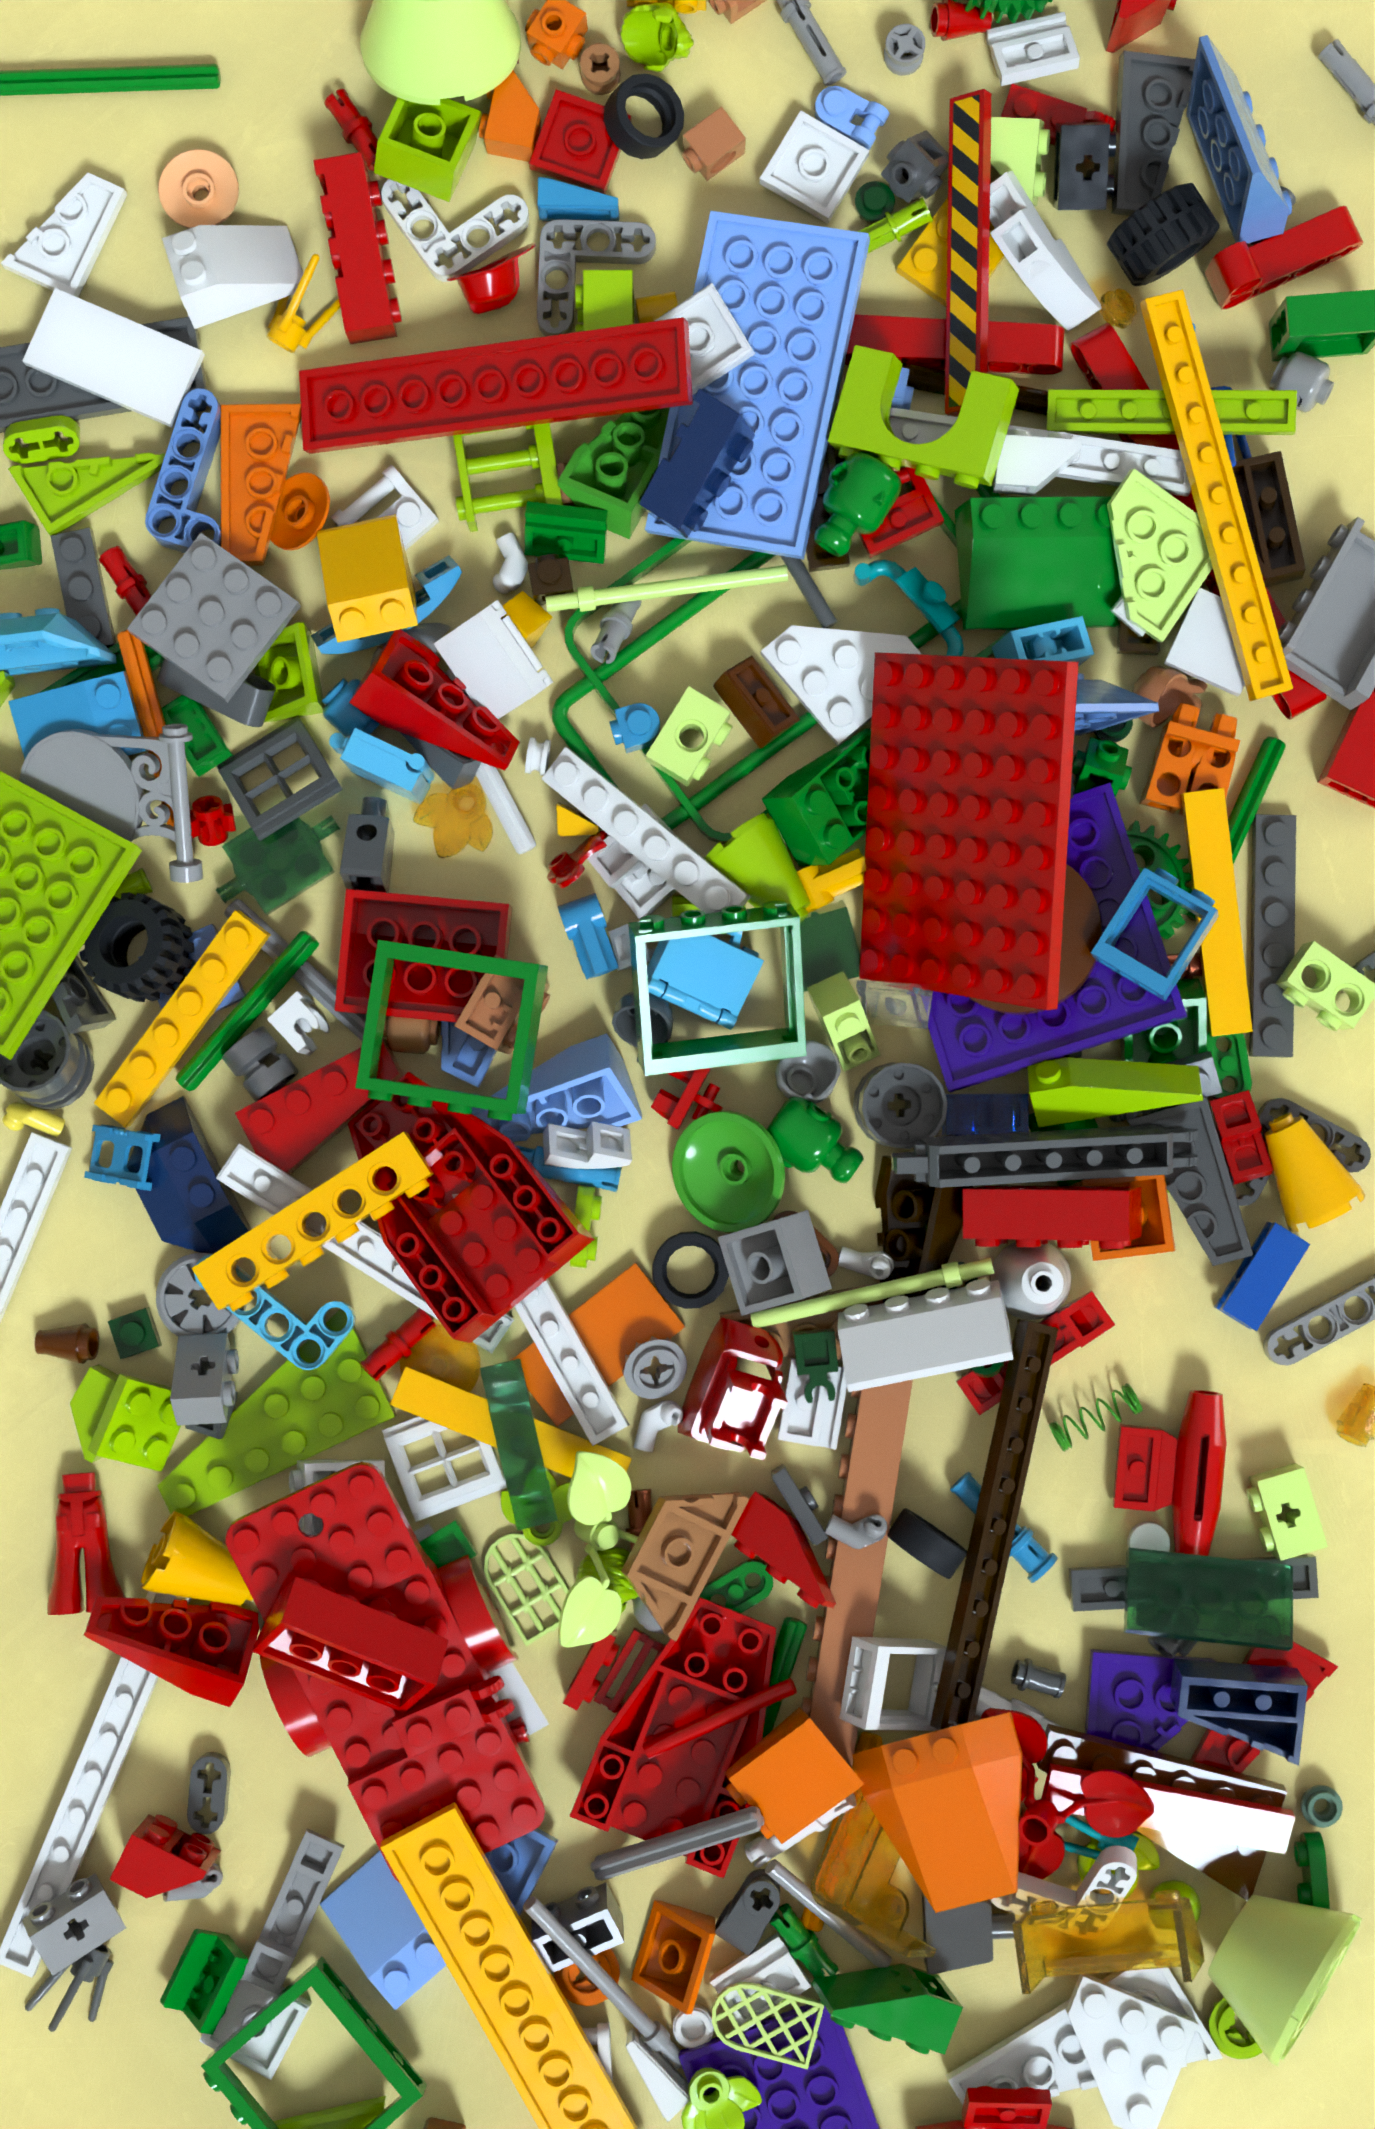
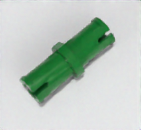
(803, 1943)

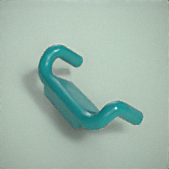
(925, 595)

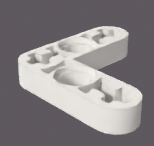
(444, 242)
(1099, 1877)

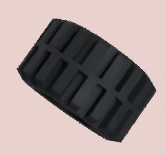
(1163, 234)
(162, 960)

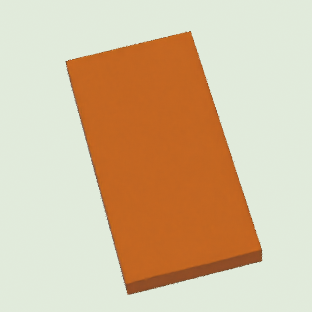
(609, 1326)

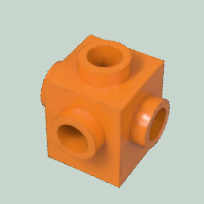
(556, 32)

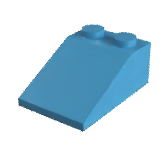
(92, 705)

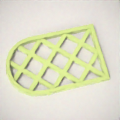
(750, 2048)

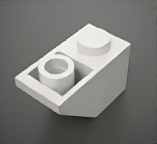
(1033, 461)

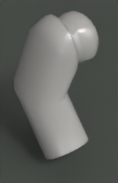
(858, 1534)
(196, 1889)

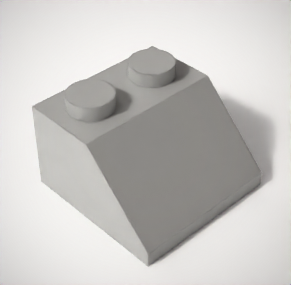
(774, 1263)

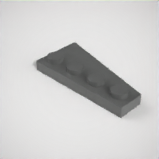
(1204, 1190)

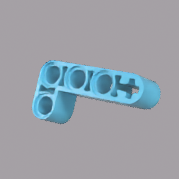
(298, 1330)

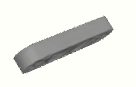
(1334, 1312)

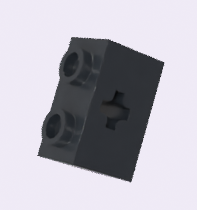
(1071, 188)

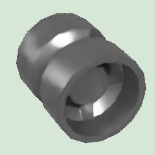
(260, 1064)

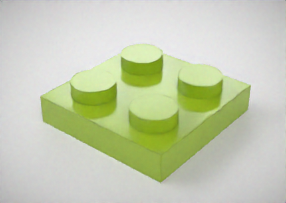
(136, 1424)

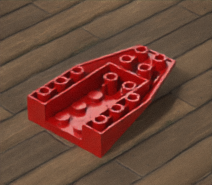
(491, 1241)

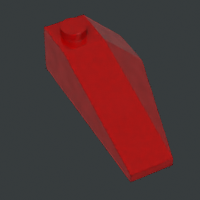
(188, 1645)

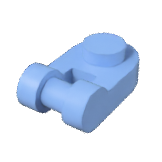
(837, 108)

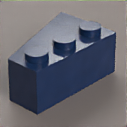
(698, 465)
(1244, 1701)

